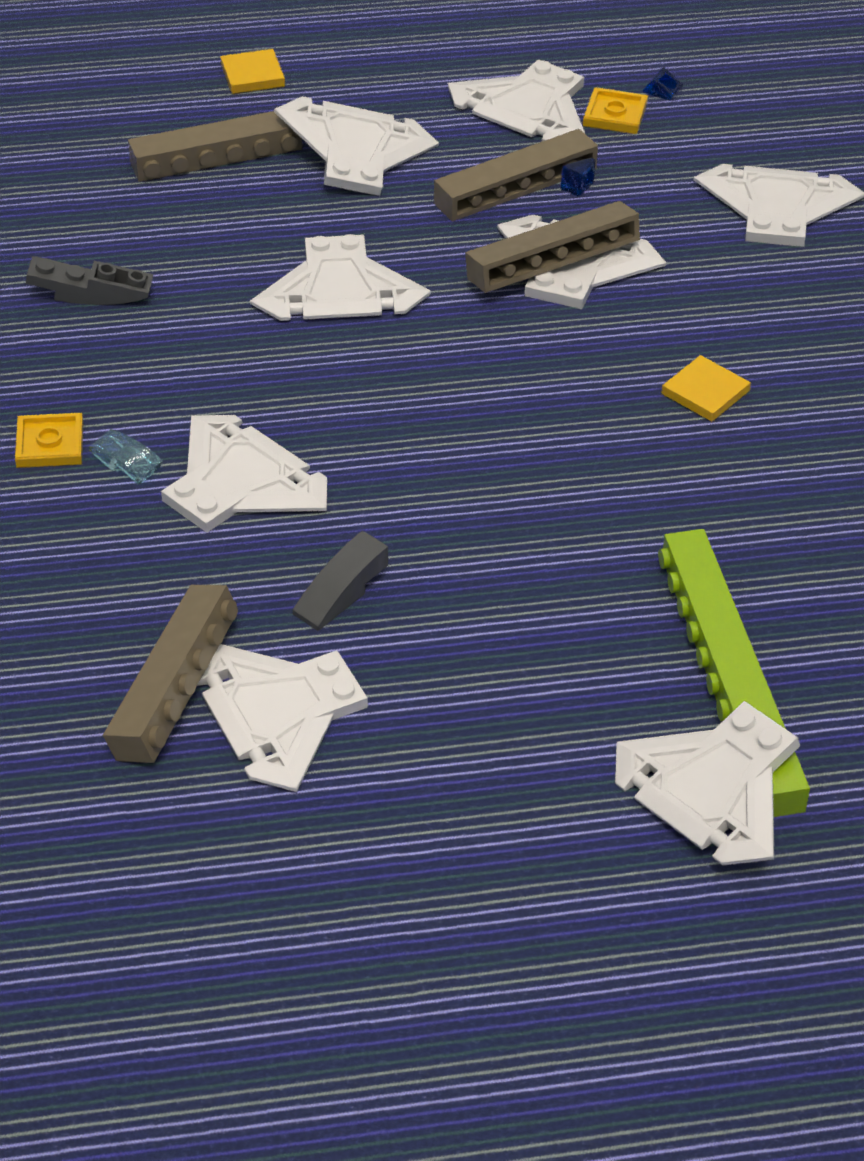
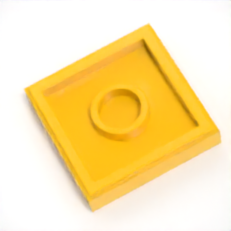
(252, 71)
(615, 110)
(706, 388)
(49, 440)

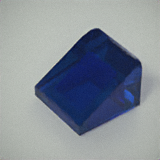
(663, 85)
(578, 176)

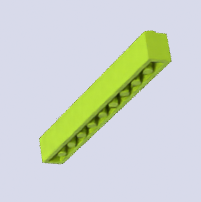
(725, 649)

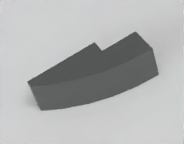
(342, 580)

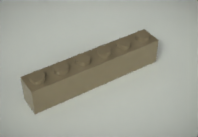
(211, 145)
(511, 175)
(552, 246)
(170, 674)

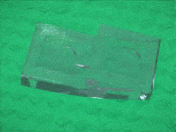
(128, 454)

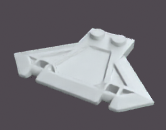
(528, 103)
(355, 141)
(778, 200)
(574, 282)
(339, 283)
(240, 475)
(278, 708)
(713, 782)

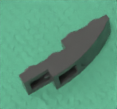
(96, 286)

